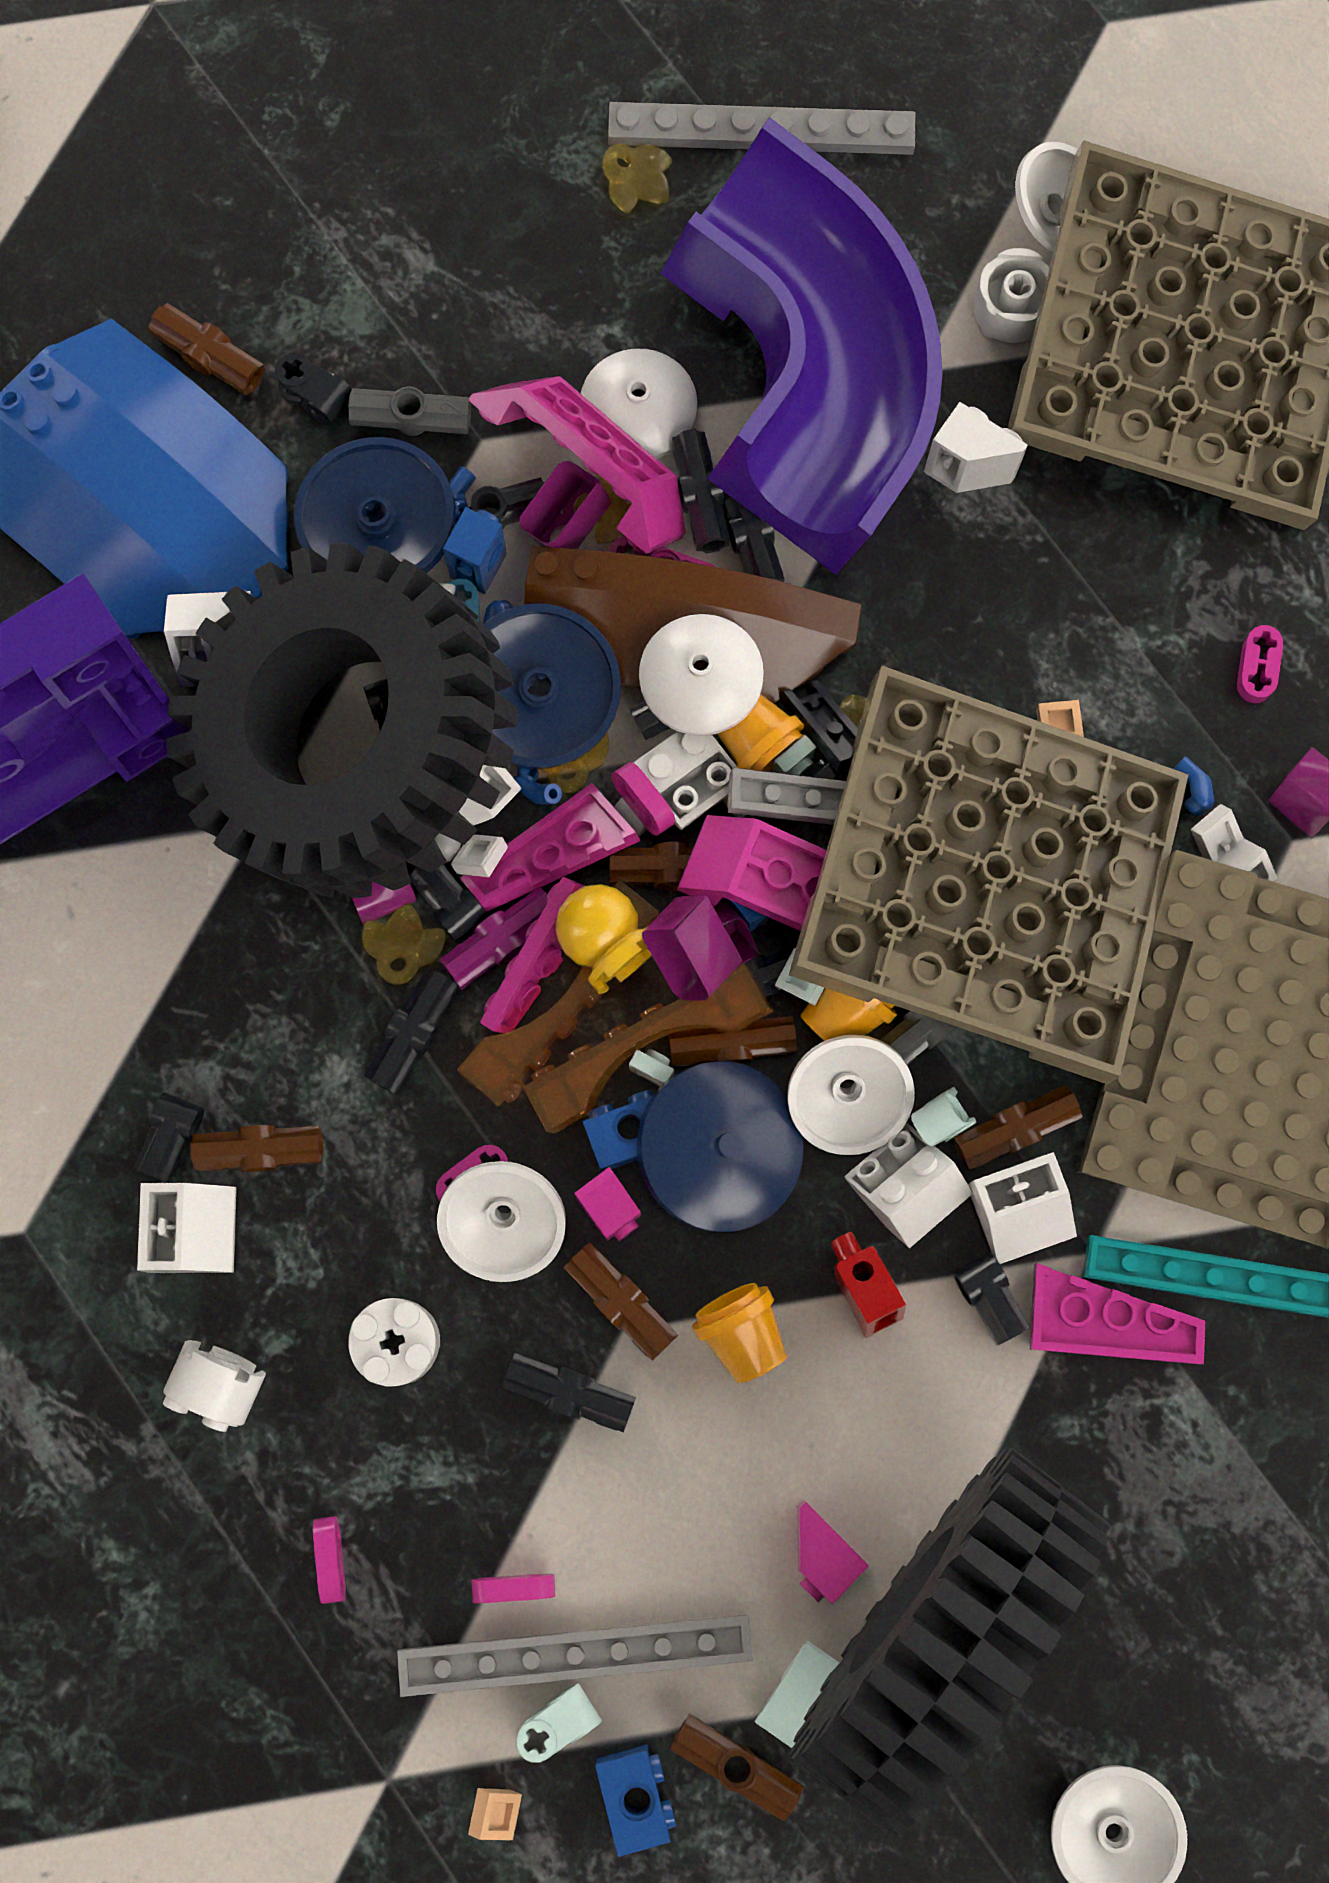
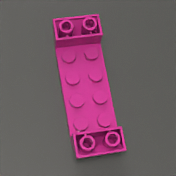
(605, 449)
(754, 868)

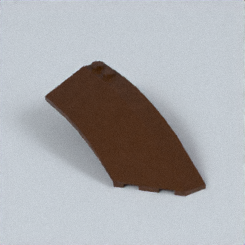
(639, 594)

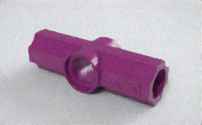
(494, 940)

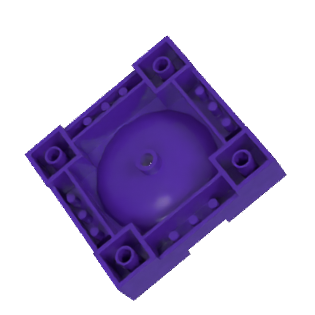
(72, 705)

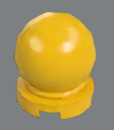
(601, 932)

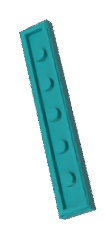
(1207, 1276)

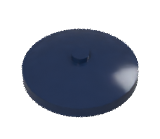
(379, 497)
(562, 683)
(719, 1147)

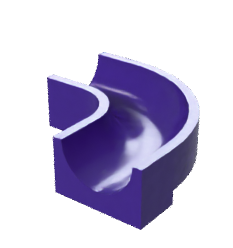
(841, 341)

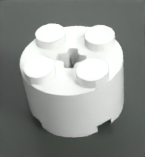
(1011, 295)
(373, 1328)
(213, 1386)

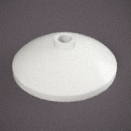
(1042, 187)
(656, 416)
(704, 699)
(857, 1116)
(498, 1243)
(1150, 1824)

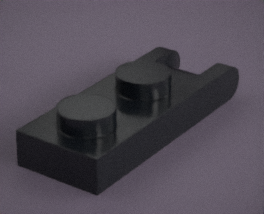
(823, 723)

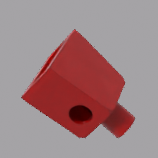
(874, 1301)

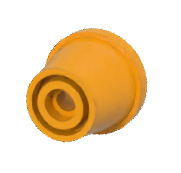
(761, 736)
(844, 1015)
(742, 1332)

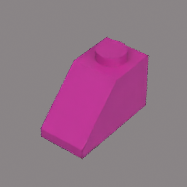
(609, 1205)
(824, 1557)

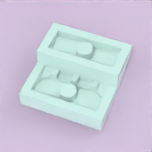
(796, 1692)

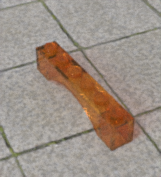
(506, 1058)
(572, 1089)

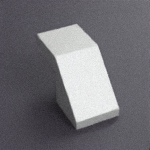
(1223, 842)

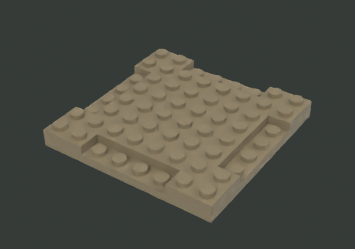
(1184, 337)
(993, 875)
(1227, 1056)

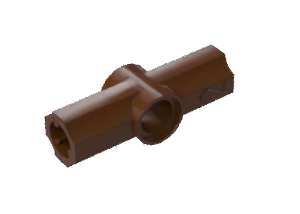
(206, 349)
(653, 866)
(756, 1040)
(1017, 1127)
(257, 1148)
(620, 1301)
(760, 1784)

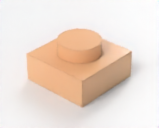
(1062, 715)
(495, 1814)

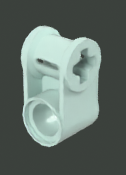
(942, 1118)
(564, 1720)

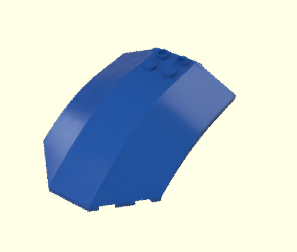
(135, 478)

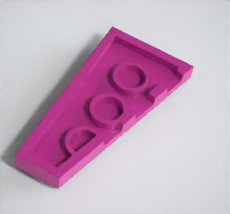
(557, 845)
(535, 961)
(1099, 1321)

